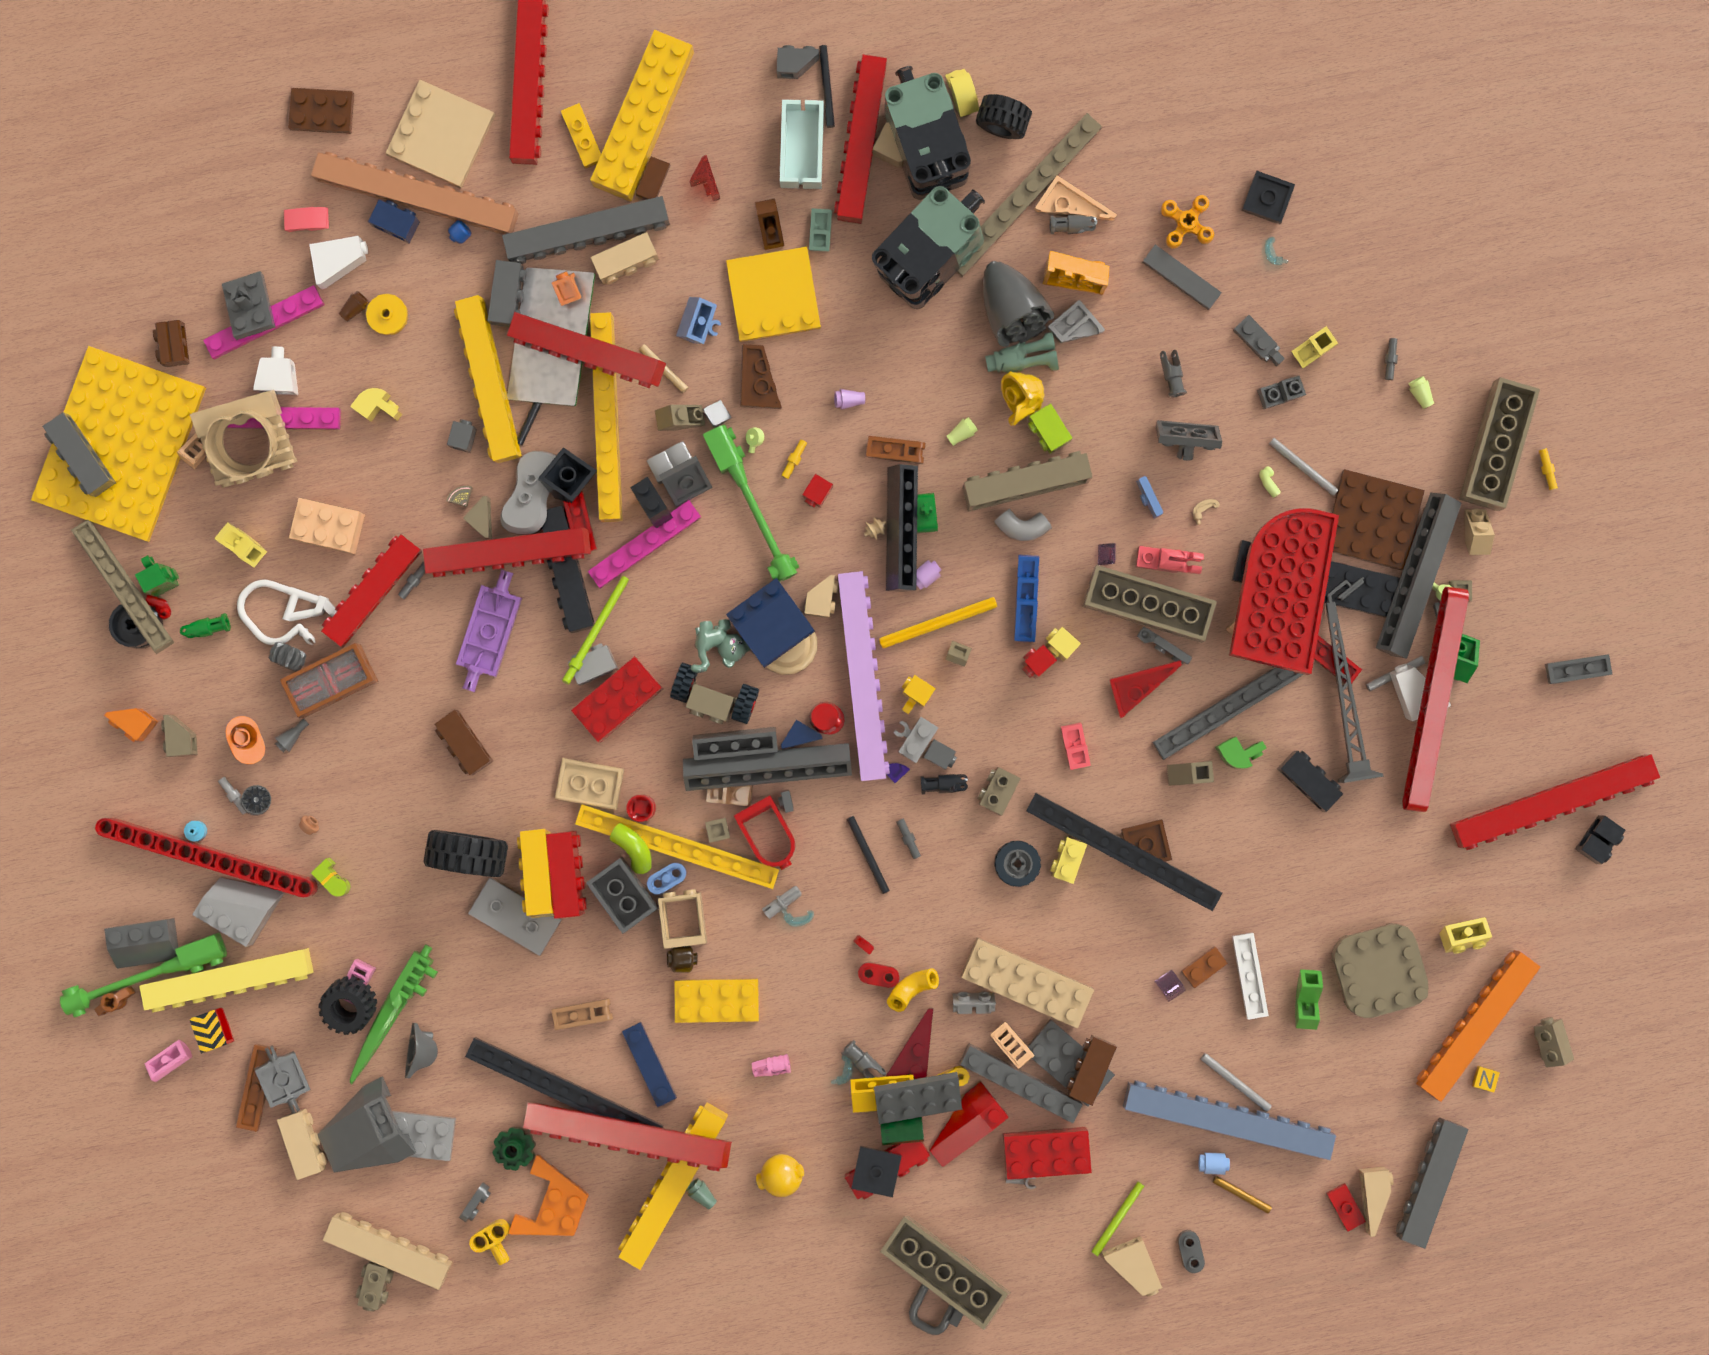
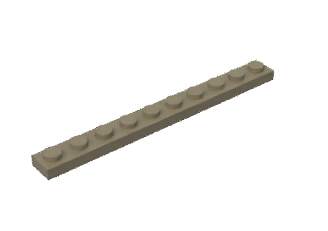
(1034, 185)

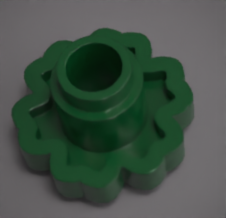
(522, 1142)

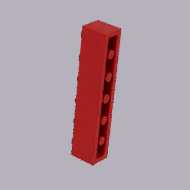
(371, 591)

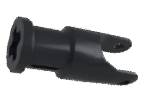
(944, 783)

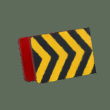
(211, 1030)

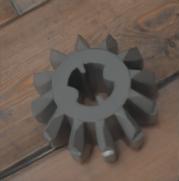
(287, 656)

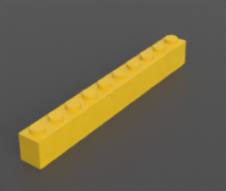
(606, 427)

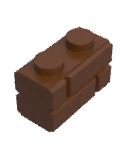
(171, 343)

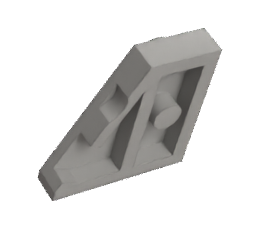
(1075, 324)

